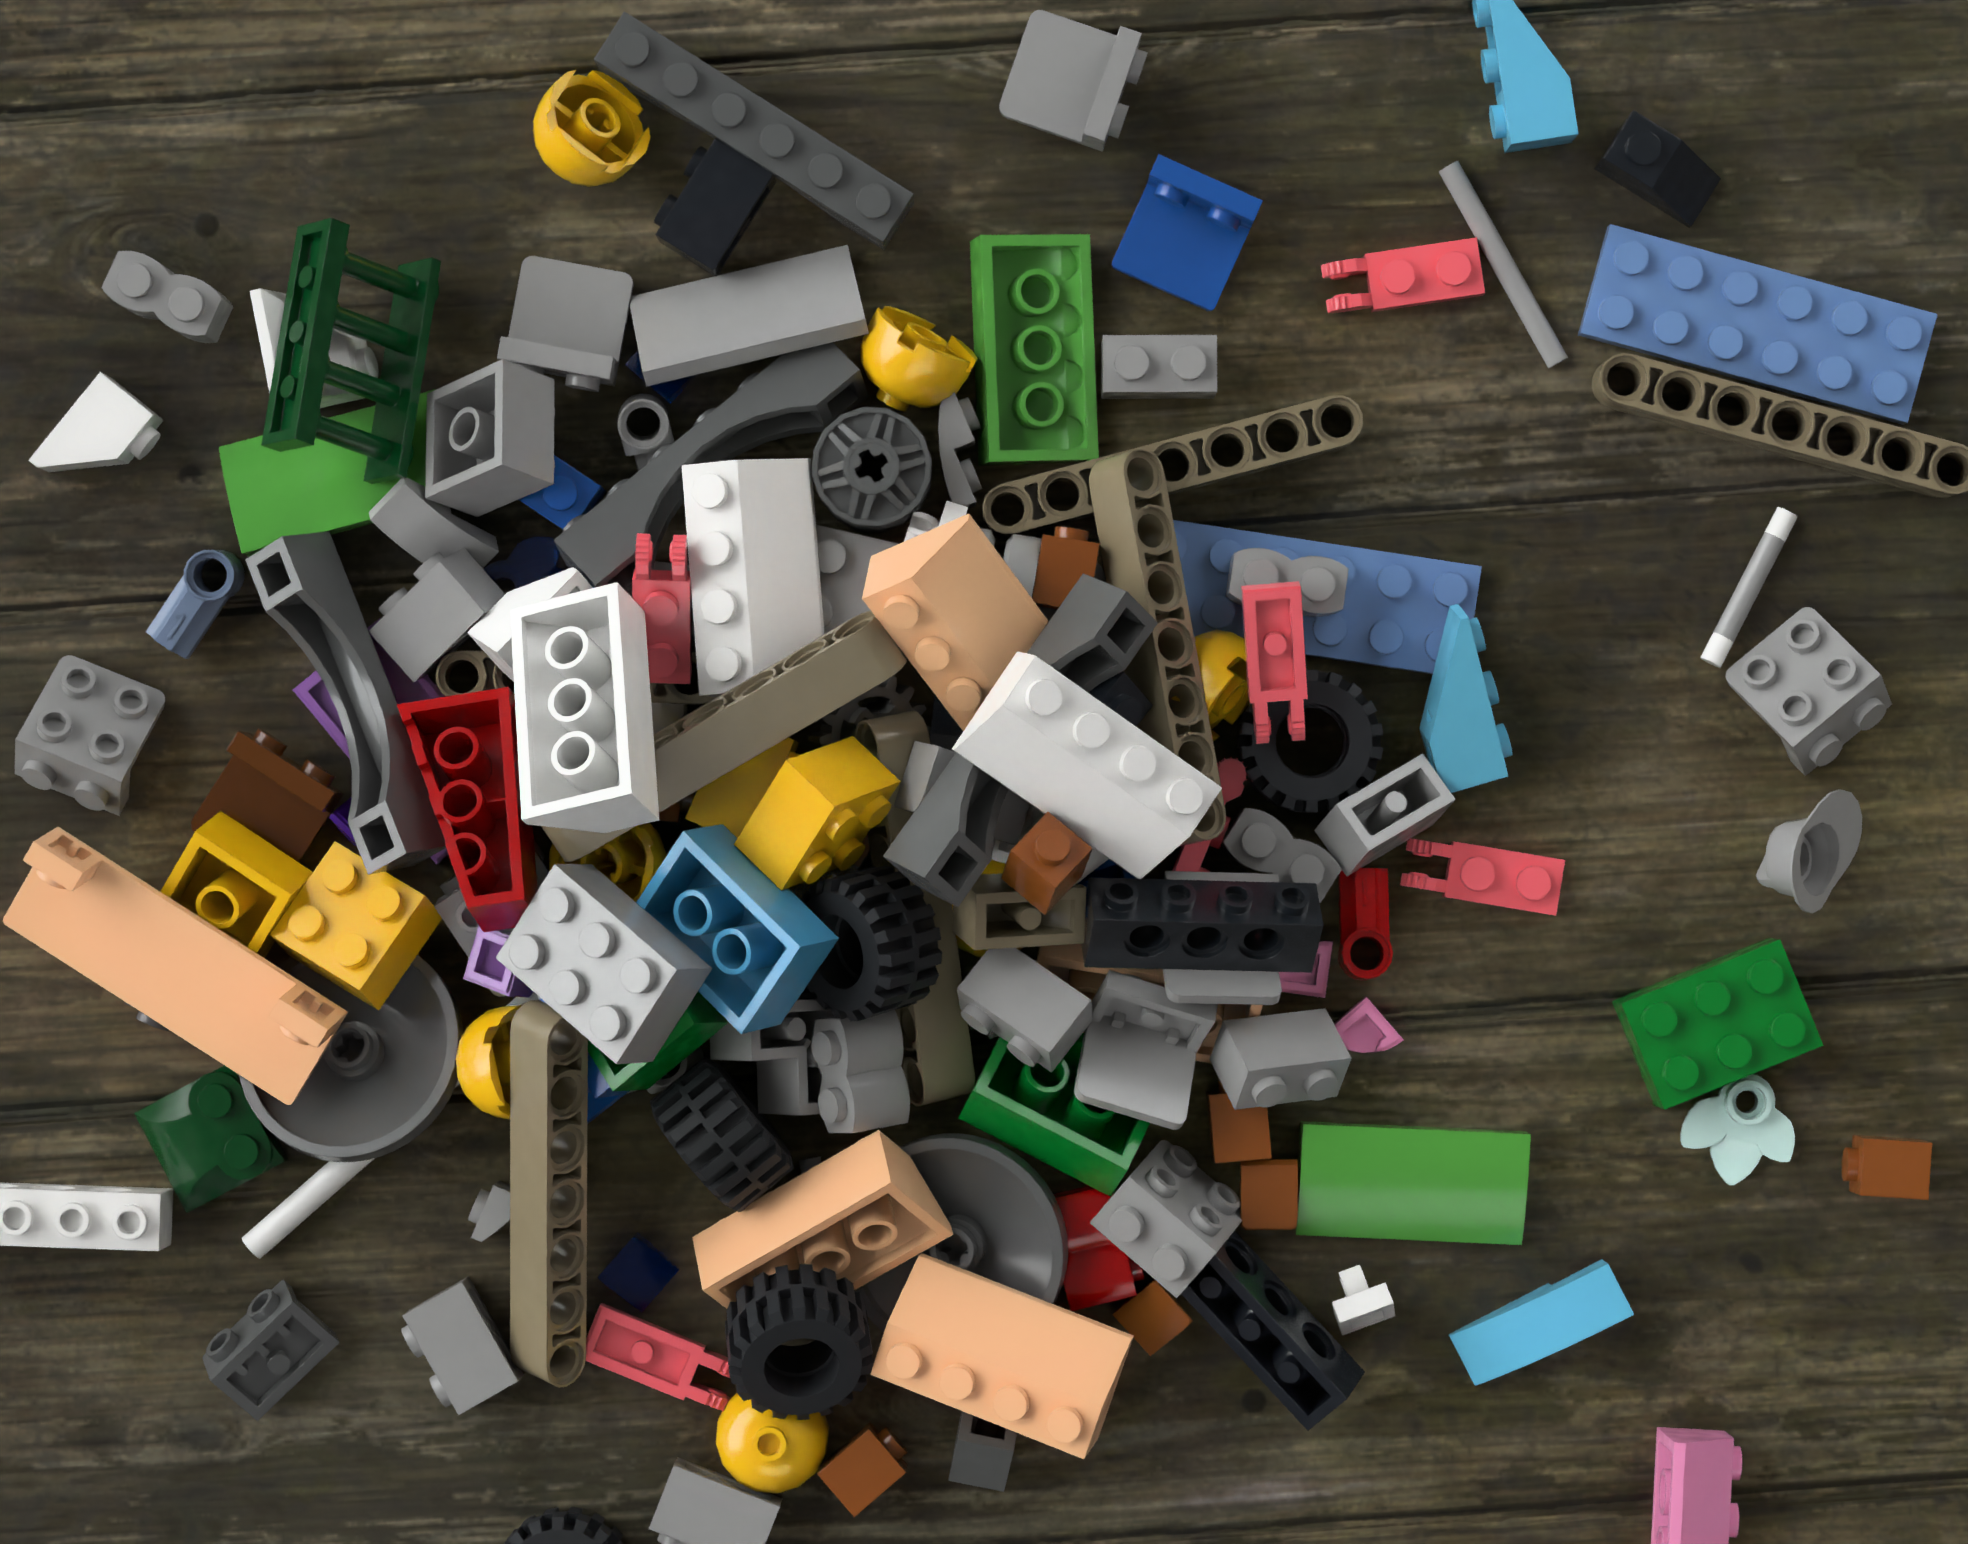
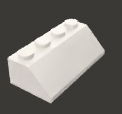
(751, 566)
(584, 712)
(1085, 766)

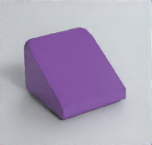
(488, 971)

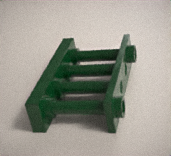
(304, 347)

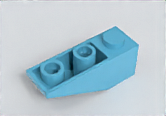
(1529, 83)
(1458, 714)

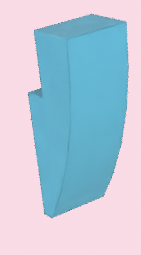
(1541, 1323)

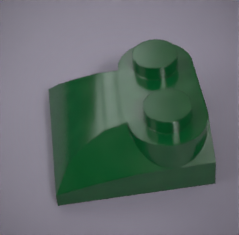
(209, 1138)

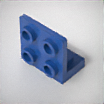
(1186, 233)

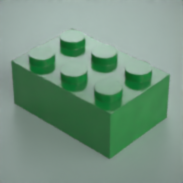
(1717, 1023)
(1047, 1121)

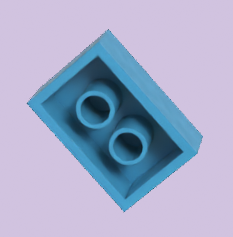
(741, 924)

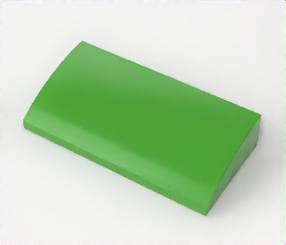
(1034, 349)
(307, 486)
(1412, 1182)

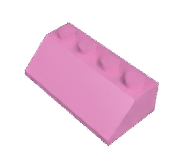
(1695, 1487)

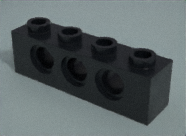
(1201, 925)
(1273, 1332)

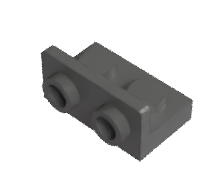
(267, 1350)

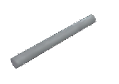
(1503, 264)

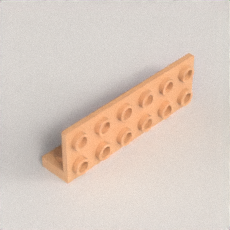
(172, 965)

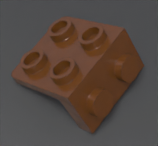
(272, 794)

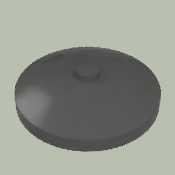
(379, 1075)
(999, 1218)

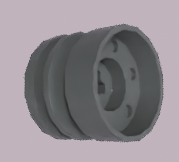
(862, 502)

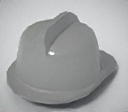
(1813, 852)

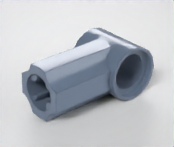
(193, 605)

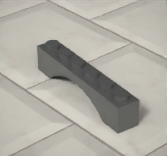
(755, 128)
(788, 398)
(314, 602)
(954, 826)

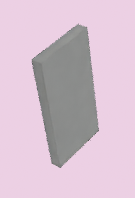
(747, 315)

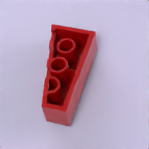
(473, 784)

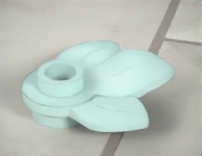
(1739, 1137)

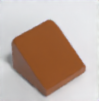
(1269, 1194)
(1152, 1316)

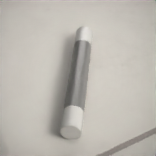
(1748, 587)

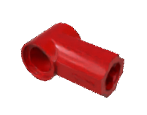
(1364, 916)

